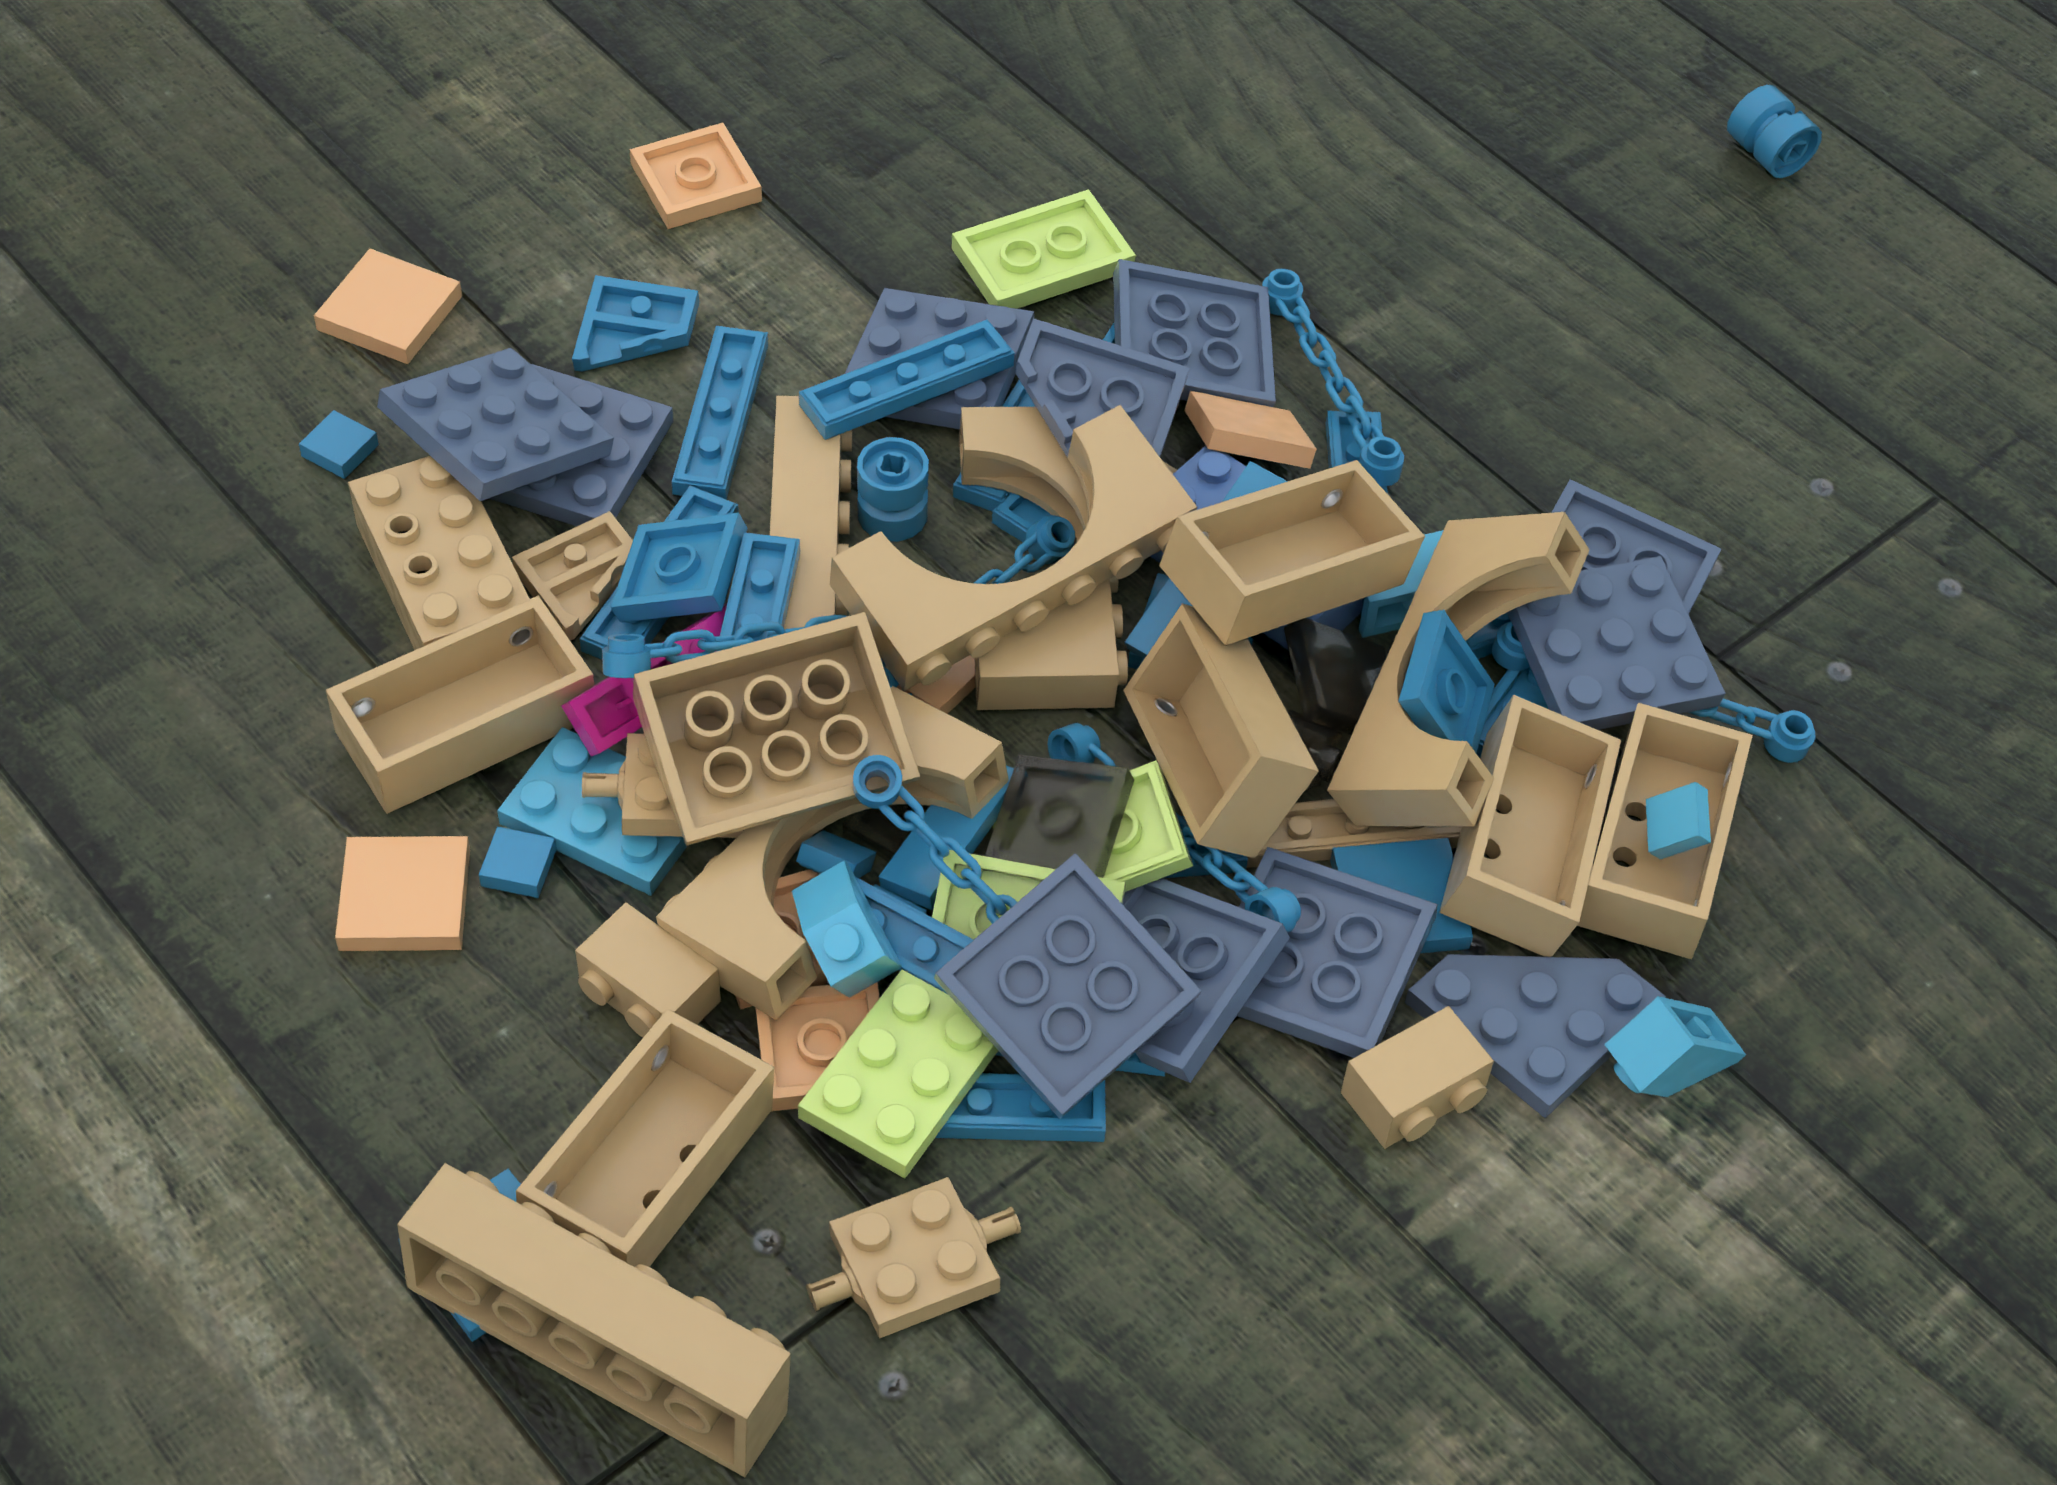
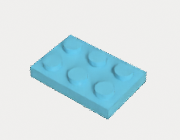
(586, 828)

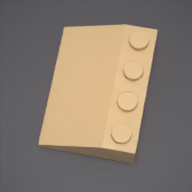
(770, 727)

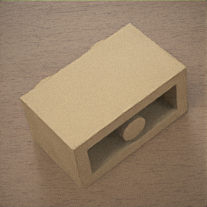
(645, 972)
(1417, 1078)

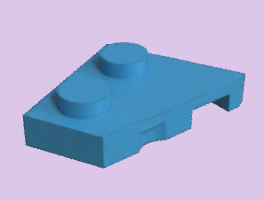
(633, 321)

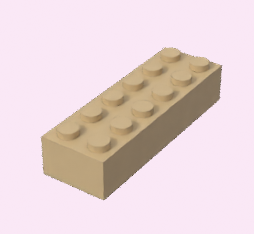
(596, 1317)

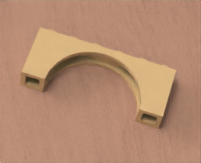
(1475, 574)
(934, 621)
(1073, 651)
(730, 906)

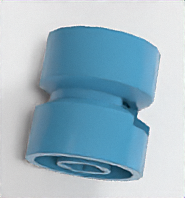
(1773, 131)
(892, 488)

